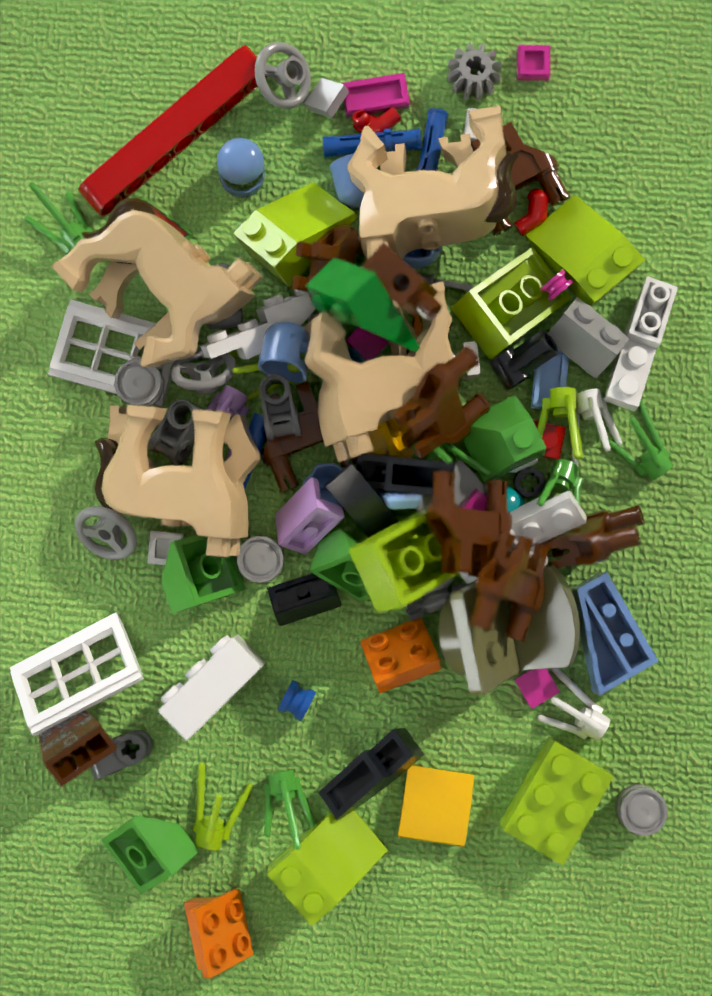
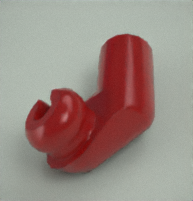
(377, 124)
(537, 212)

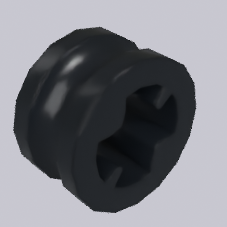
(535, 489)

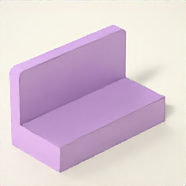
(306, 518)

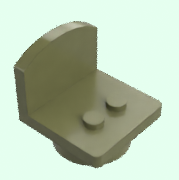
(493, 658)

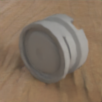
(139, 384)
(260, 559)
(641, 809)

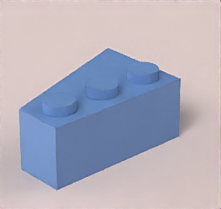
(609, 634)

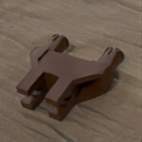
(529, 167)
(338, 243)
(437, 406)
(280, 450)
(467, 535)
(597, 538)
(512, 578)

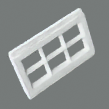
(92, 376)
(87, 698)

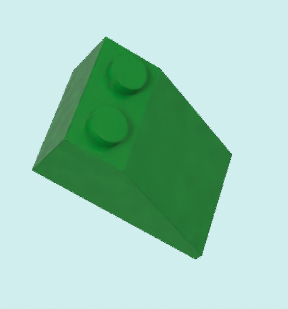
(361, 300)

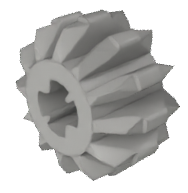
(474, 84)

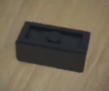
(302, 598)

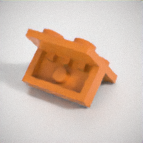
(400, 655)
(218, 932)

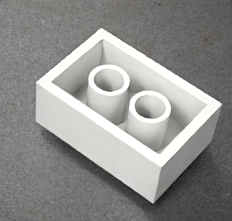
(210, 685)

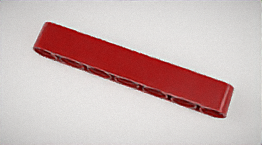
(171, 132)

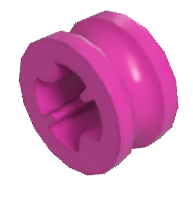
(556, 285)

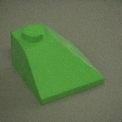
(504, 439)
(336, 566)
(197, 578)
(150, 850)

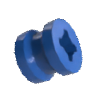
(296, 700)

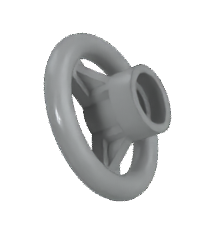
(287, 75)
(203, 373)
(108, 530)

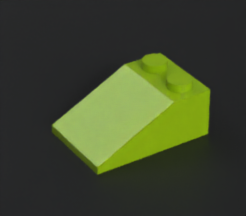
(275, 229)
(586, 248)
(508, 303)
(327, 865)

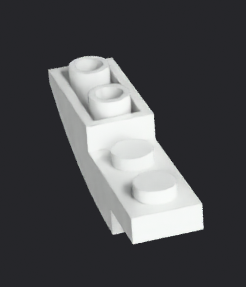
(645, 335)
(250, 336)
(544, 521)

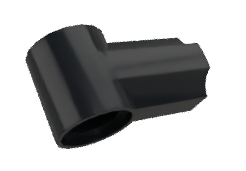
(517, 363)

